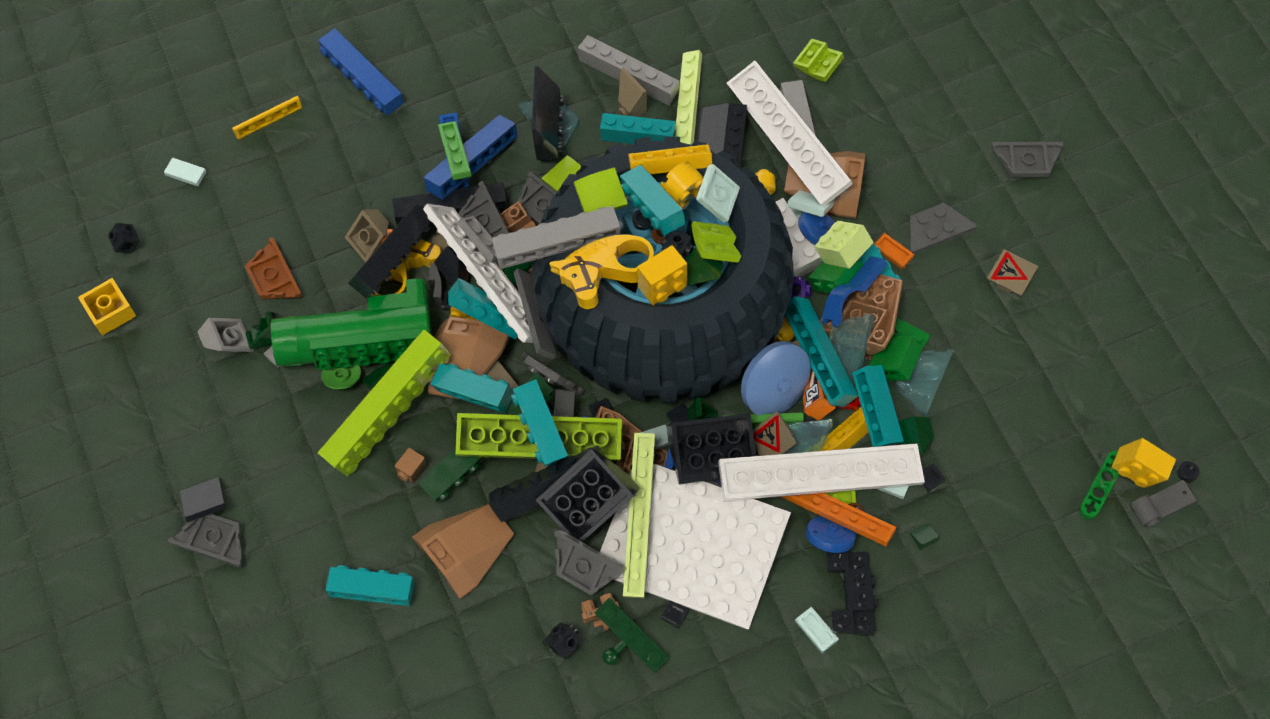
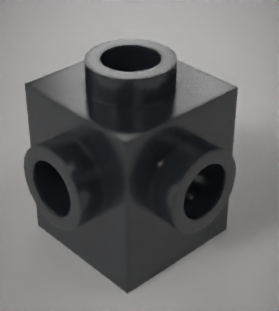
(123, 238)
(681, 242)
(563, 640)

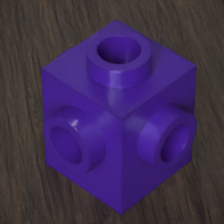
(805, 288)

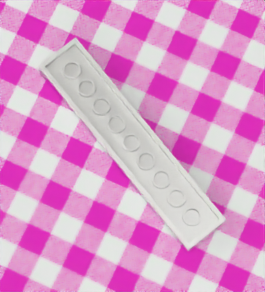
(789, 134)
(487, 274)
(820, 472)

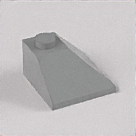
(224, 335)

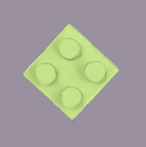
(843, 244)

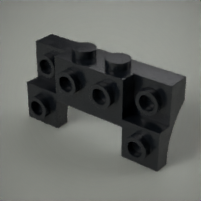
(859, 598)

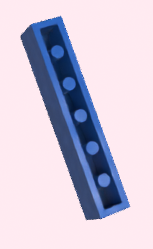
(360, 72)
(478, 150)

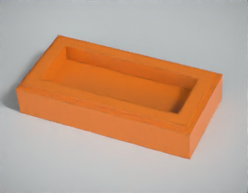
(894, 251)

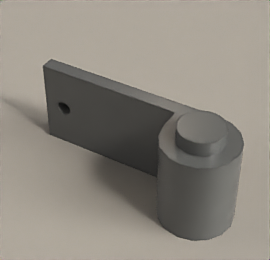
(1162, 504)

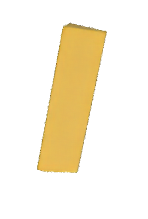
(267, 117)
(665, 160)
(847, 433)

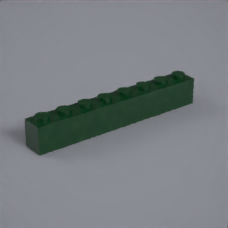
(453, 467)

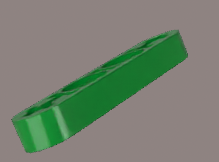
(1104, 486)

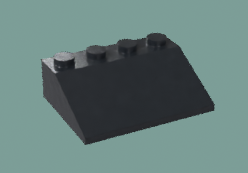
(547, 117)
(722, 128)
(702, 442)
(587, 495)

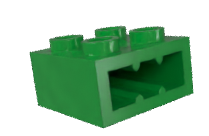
(828, 276)
(898, 358)

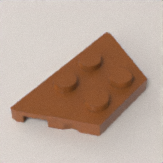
(272, 274)

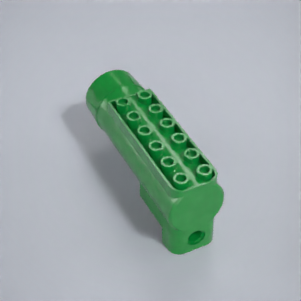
(354, 336)

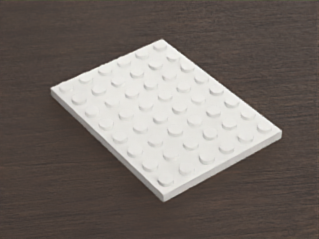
(703, 548)

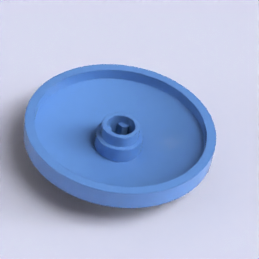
(775, 378)

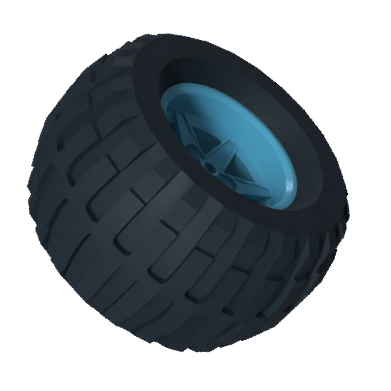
(687, 339)

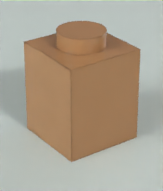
(410, 466)

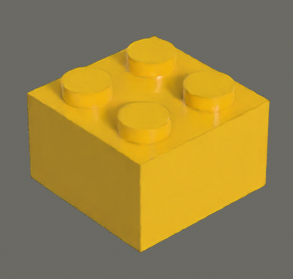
(662, 275)
(107, 306)
(1143, 463)

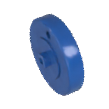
(814, 226)
(829, 535)

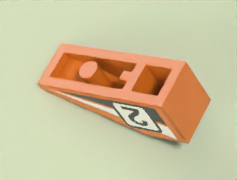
(815, 400)

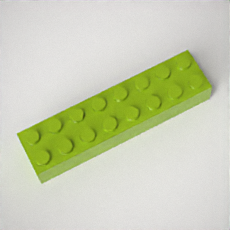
(385, 403)
(507, 437)

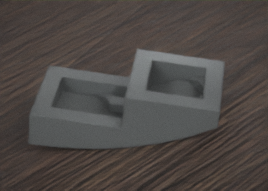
(436, 284)

